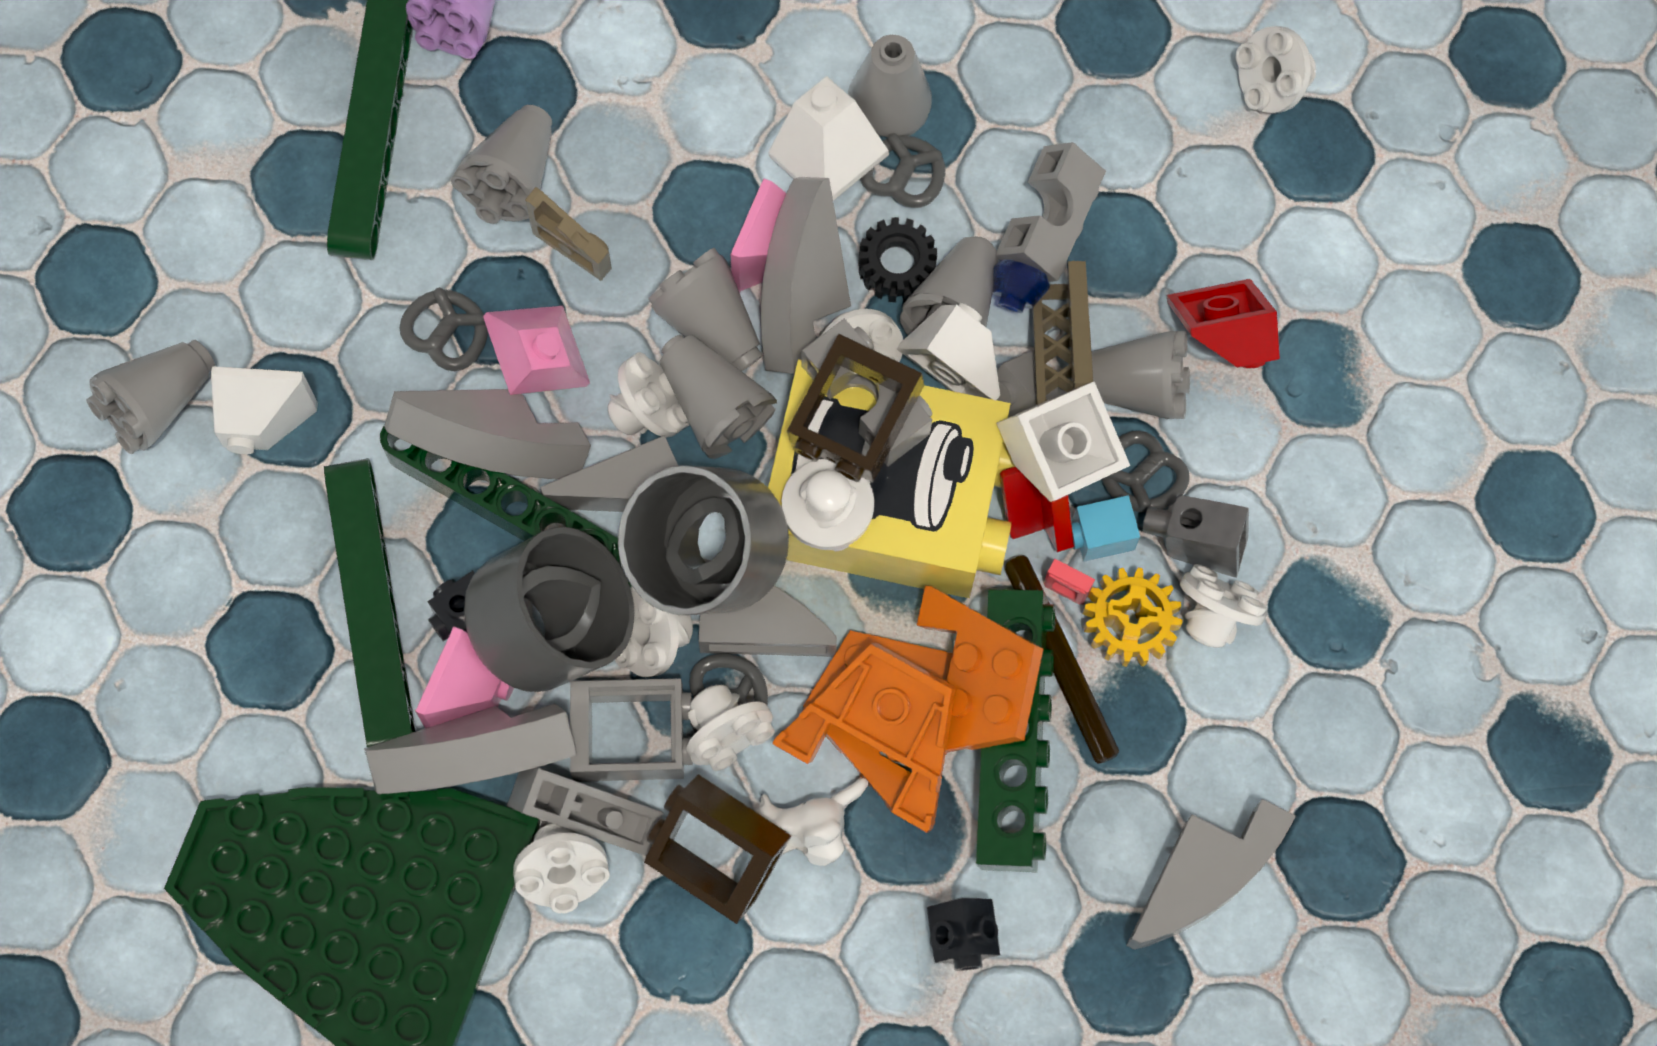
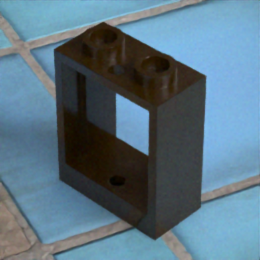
(877, 368)
(734, 822)

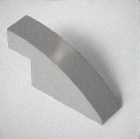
(801, 273)
(487, 432)
(768, 627)
(471, 750)
(1208, 871)

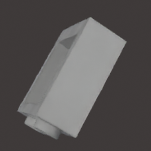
(588, 692)

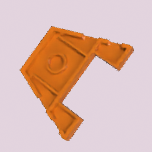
(991, 673)
(891, 709)
(881, 773)

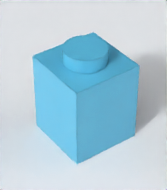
(1105, 528)

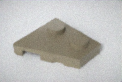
(566, 235)

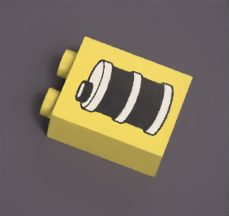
(927, 504)

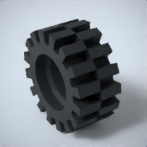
(890, 236)

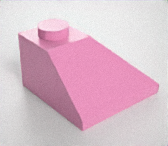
(752, 244)
(536, 349)
(459, 684)

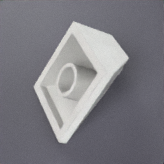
(827, 139)
(955, 351)
(258, 406)
(1064, 442)

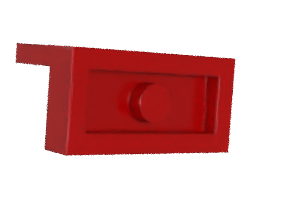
(1032, 511)

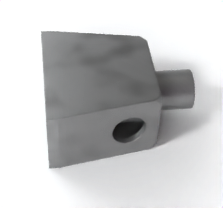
(1202, 532)

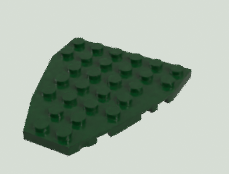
(356, 902)

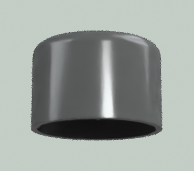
(662, 546)
(579, 598)

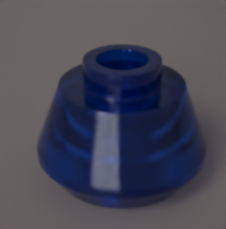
(1018, 285)

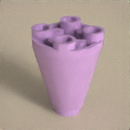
(451, 24)

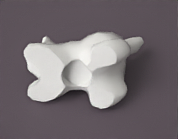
(815, 824)

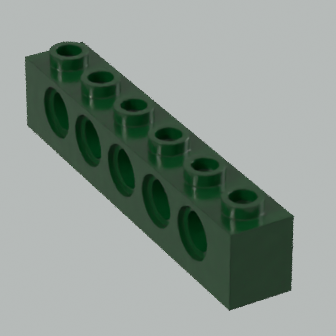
(1020, 850)

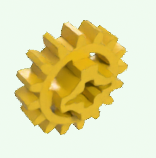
(1150, 618)

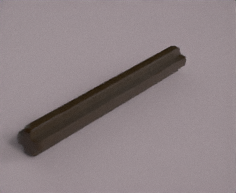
(1069, 673)

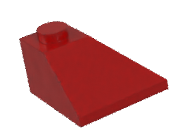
(1230, 321)

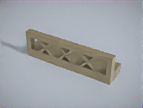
(1077, 337)

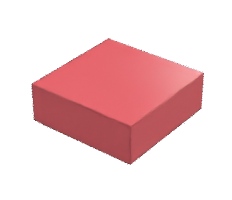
(1068, 582)

